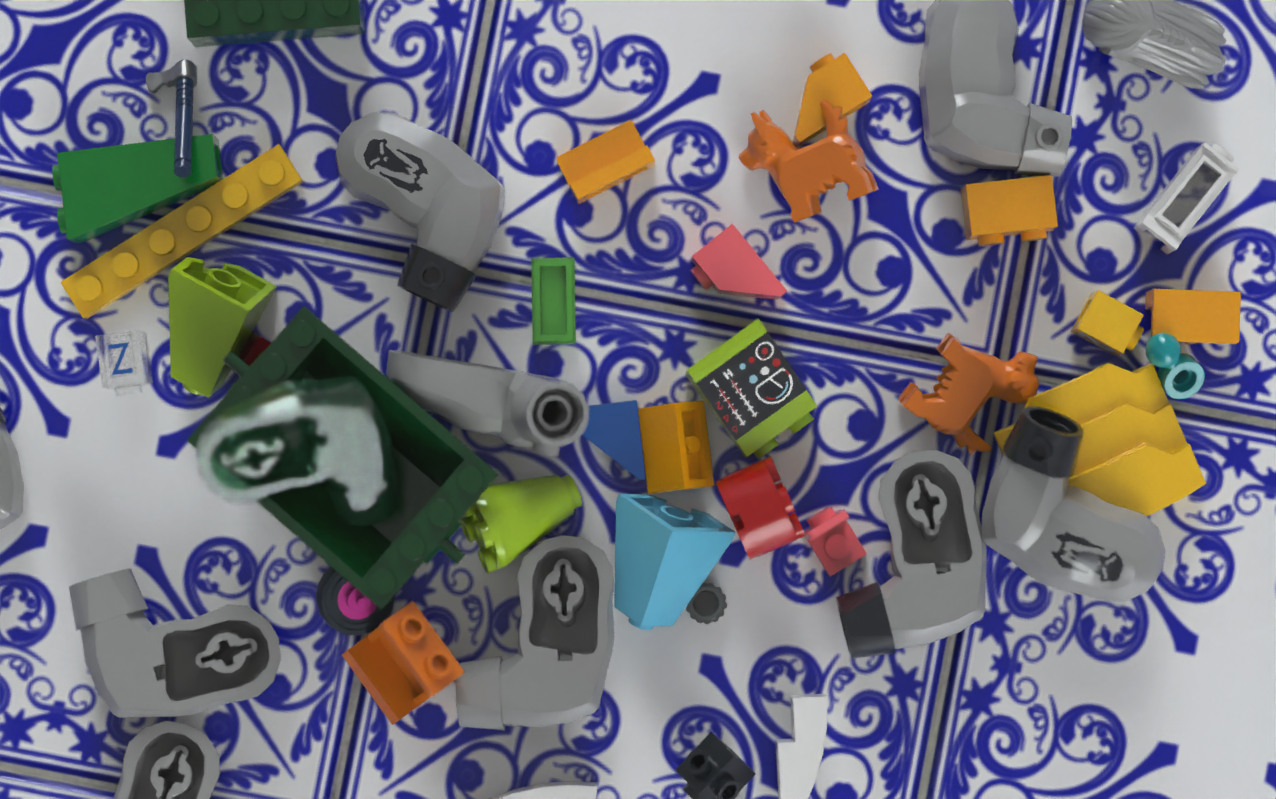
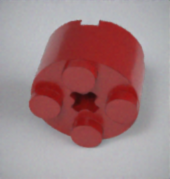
(760, 508)

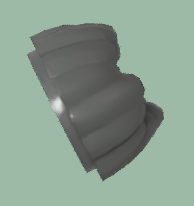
(707, 604)

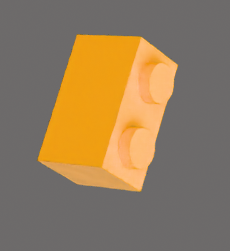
(1009, 209)

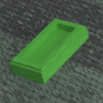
(553, 301)

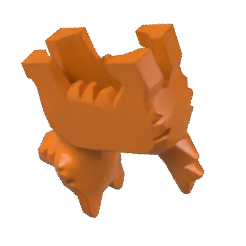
(809, 170)
(967, 386)

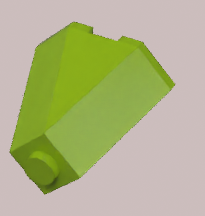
(210, 318)

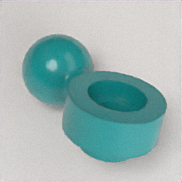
(1178, 372)

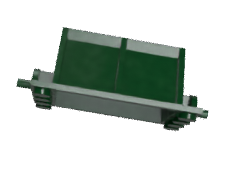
(433, 468)

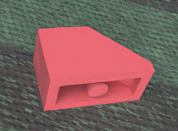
(735, 268)

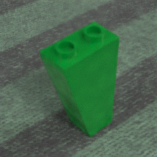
(126, 182)

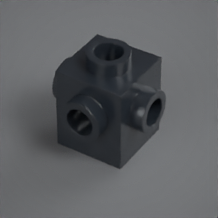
(714, 771)

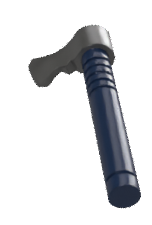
(184, 79)

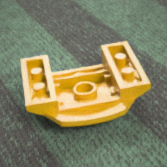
(1130, 439)

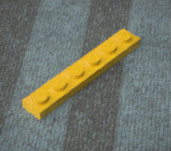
(181, 232)

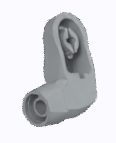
(969, 92)
(493, 400)
(561, 643)
(172, 664)

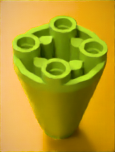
(518, 515)

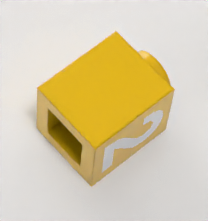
(1108, 324)

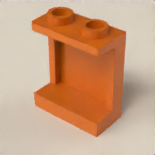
(403, 662)

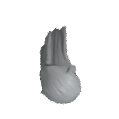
(1157, 37)

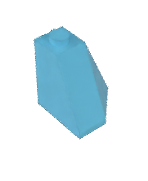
(662, 557)

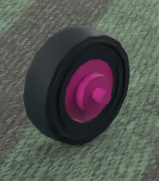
(346, 607)

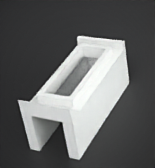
(1188, 195)

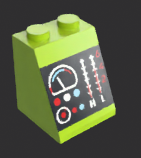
(752, 390)

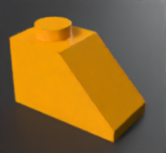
(837, 83)

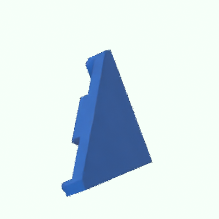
(617, 433)

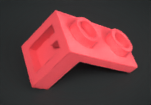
(833, 540)

